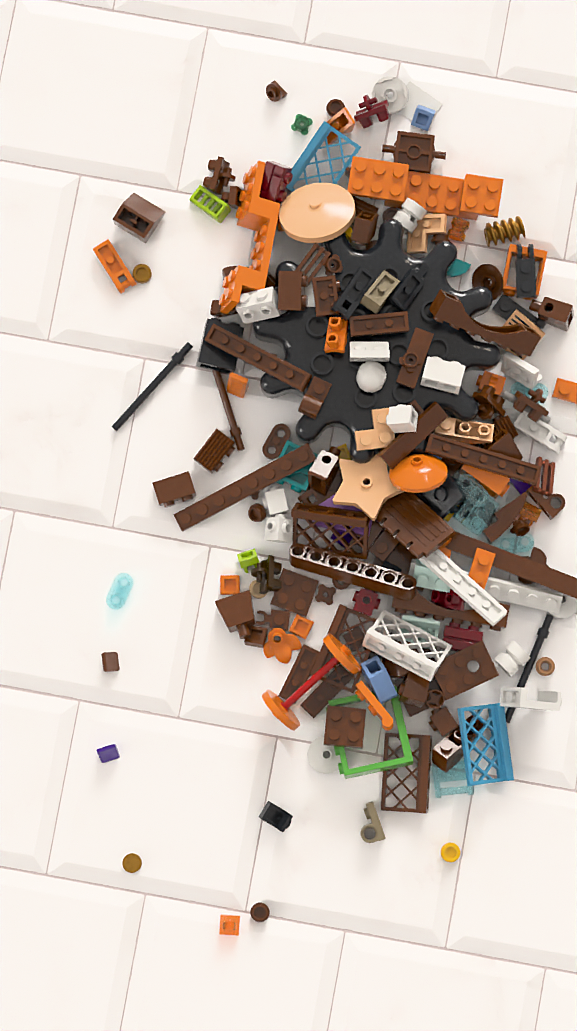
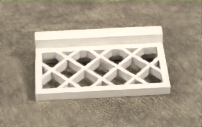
(402, 653)

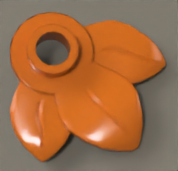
(281, 648)

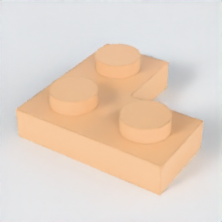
(429, 225)
(379, 436)

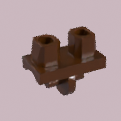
(221, 175)
(489, 403)
(537, 410)

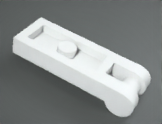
(540, 432)

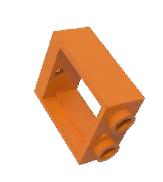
(539, 255)
(493, 483)

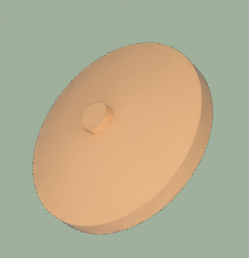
(317, 212)

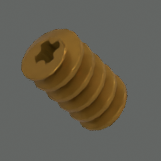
(504, 230)

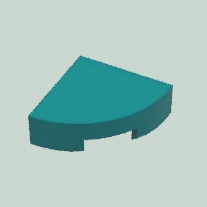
(459, 268)

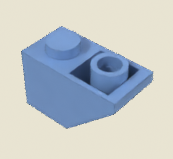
(378, 679)

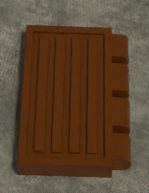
(414, 524)

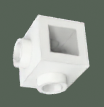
(279, 529)

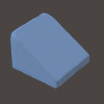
(423, 117)

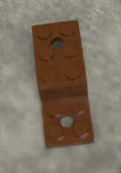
(455, 677)

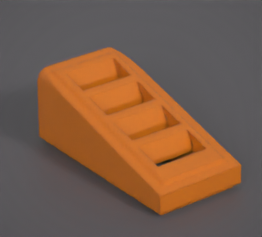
(237, 385)

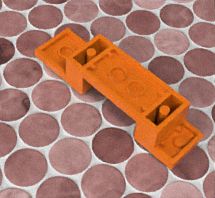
(435, 193)
(262, 217)

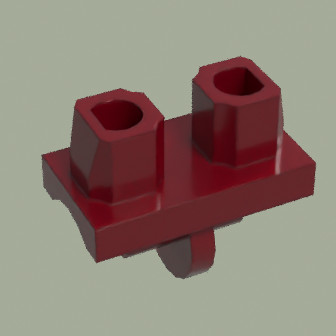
(364, 115)
(448, 600)

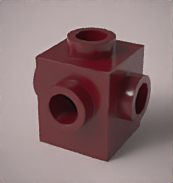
(364, 608)

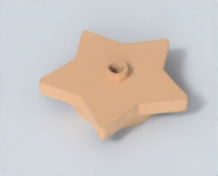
(365, 497)

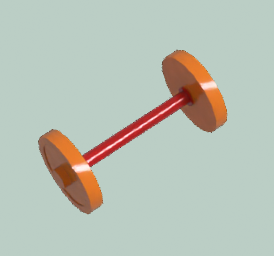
(281, 709)

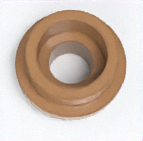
(551, 666)

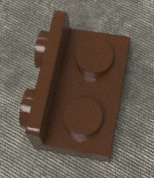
(325, 295)

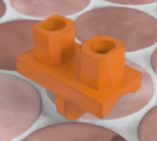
(336, 335)

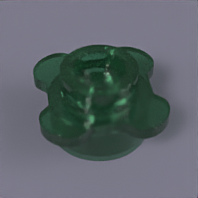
(299, 118)

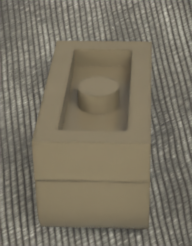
(379, 292)
(371, 813)

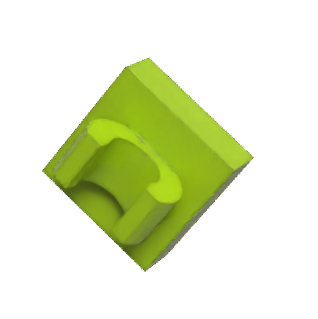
(247, 559)

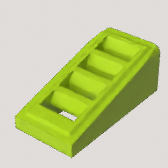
(219, 212)

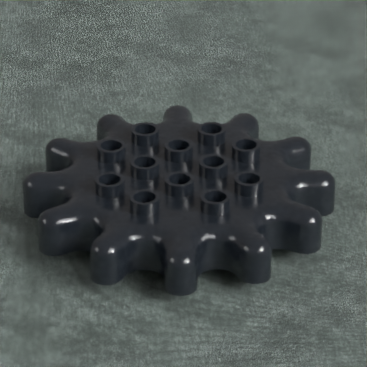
(346, 404)

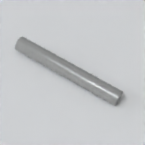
(510, 397)

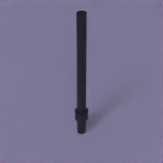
(177, 358)
(542, 635)

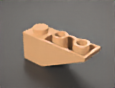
(466, 432)

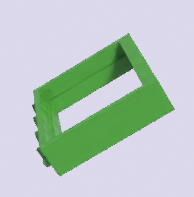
(407, 758)

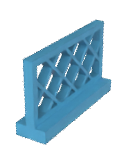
(310, 152)
(498, 743)

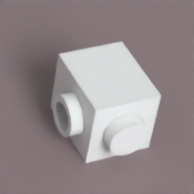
(402, 418)
(275, 501)

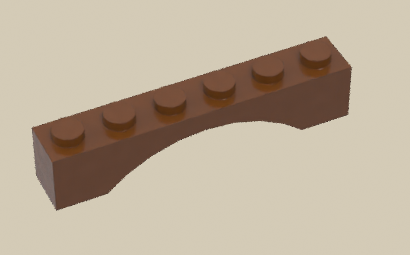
(516, 337)
(422, 606)

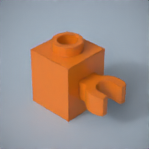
(491, 380)

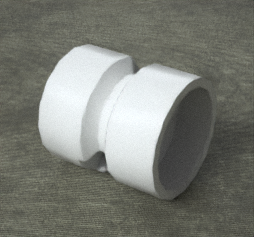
(410, 214)
(512, 658)

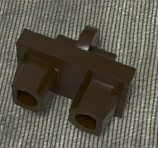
(265, 575)

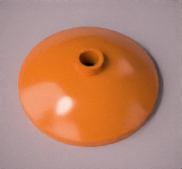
(418, 473)

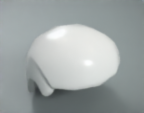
(371, 376)

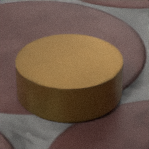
(142, 273)
(132, 862)

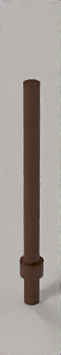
(235, 431)

